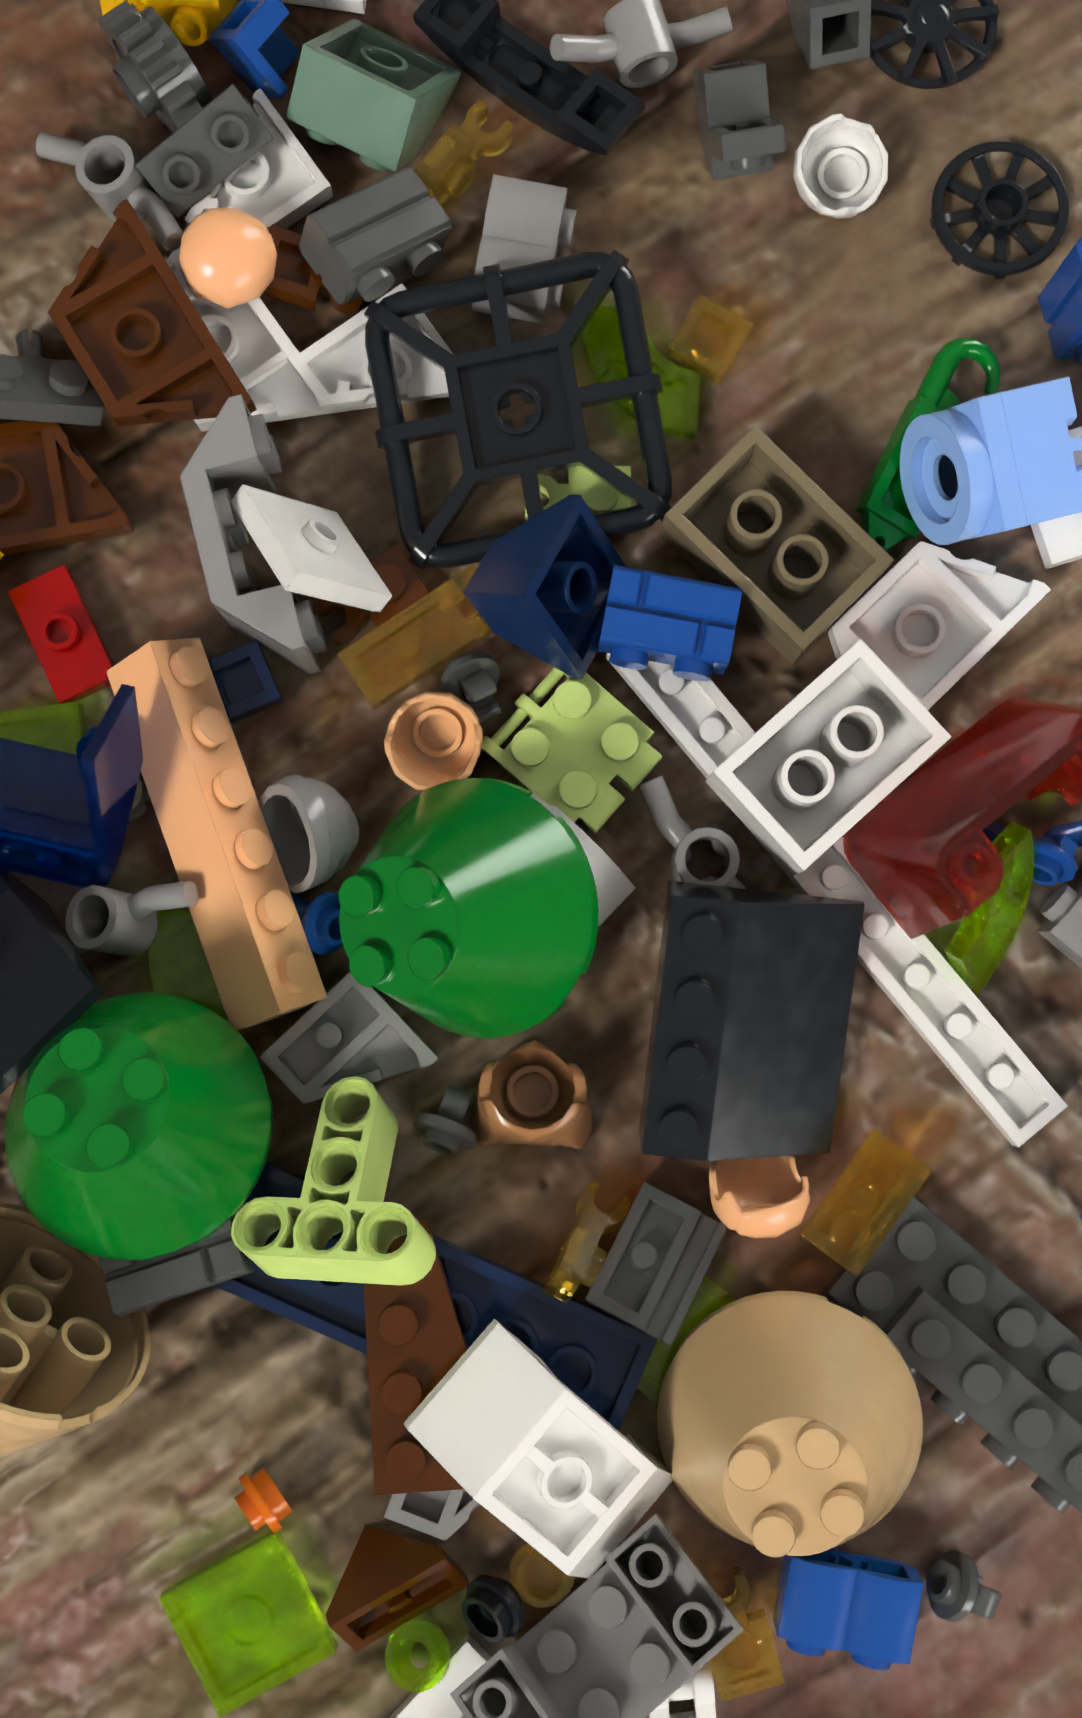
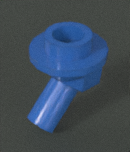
(1055, 854)
(320, 921)

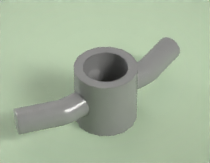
(640, 40)
(110, 176)
(682, 837)
(122, 921)

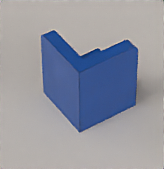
(257, 45)

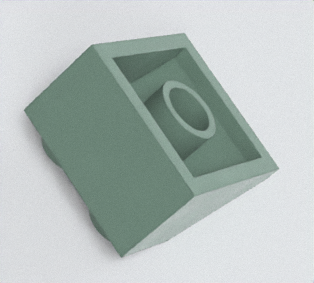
(370, 94)

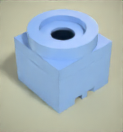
(993, 463)

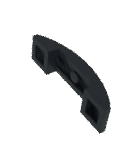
(525, 77)

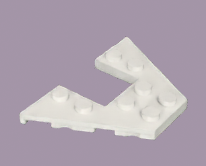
(334, 372)

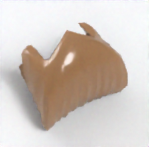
(532, 1100)

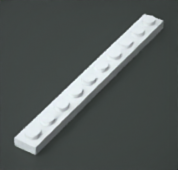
(904, 968)

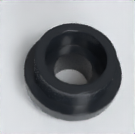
(492, 1608)

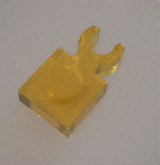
(751, 1658)

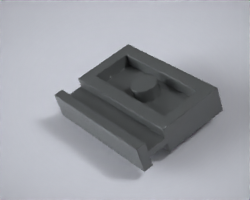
(656, 1264)

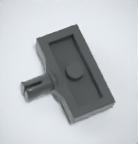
(45, 388)

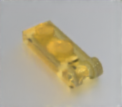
(414, 642)

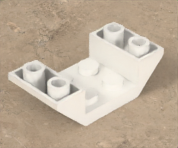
(537, 1453)

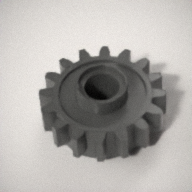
(154, 65)

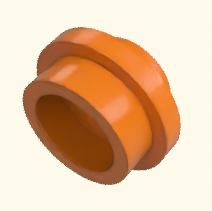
(262, 1501)

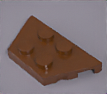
(142, 333)
(50, 491)

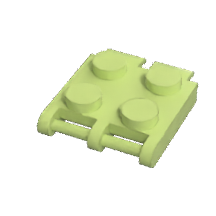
(575, 748)

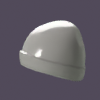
(309, 829)

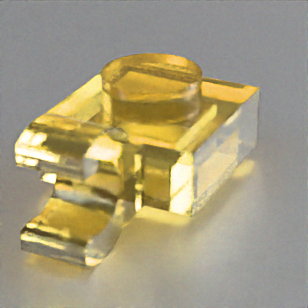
(451, 162)
(579, 1256)

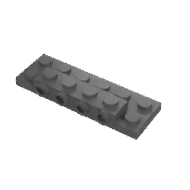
(979, 1345)

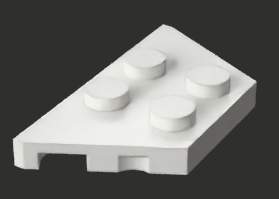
(935, 618)

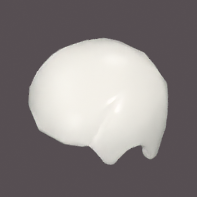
(840, 167)

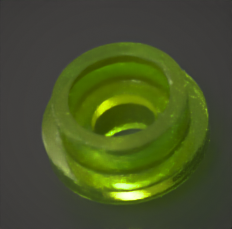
(399, 1661)

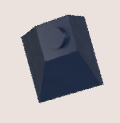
(549, 585)

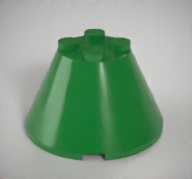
(472, 909)
(139, 1127)

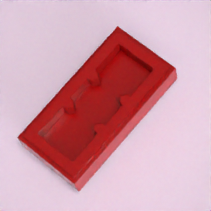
(63, 634)

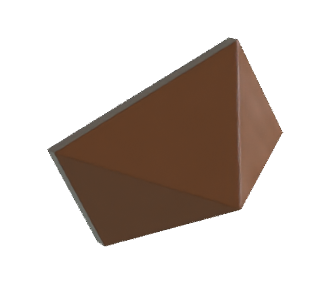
(390, 1584)

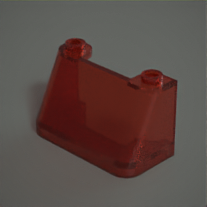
(926, 839)

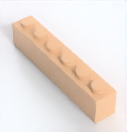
(218, 835)

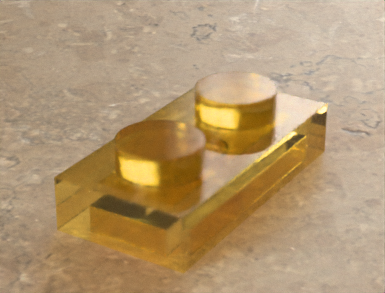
(866, 1202)

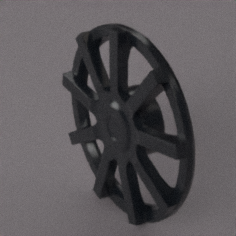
(926, 30)
(999, 210)

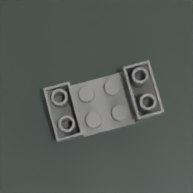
(234, 454)
(612, 1642)

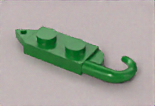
(883, 501)

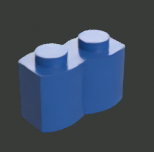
(850, 1606)

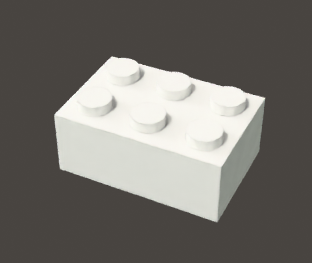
(827, 758)

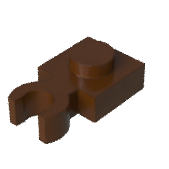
(296, 280)
(400, 580)

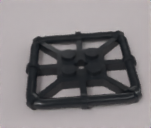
(543, 375)

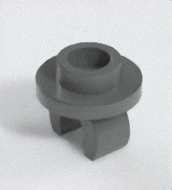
(474, 680)
(445, 1130)
(958, 1589)

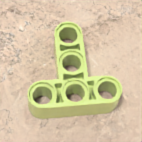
(332, 1208)

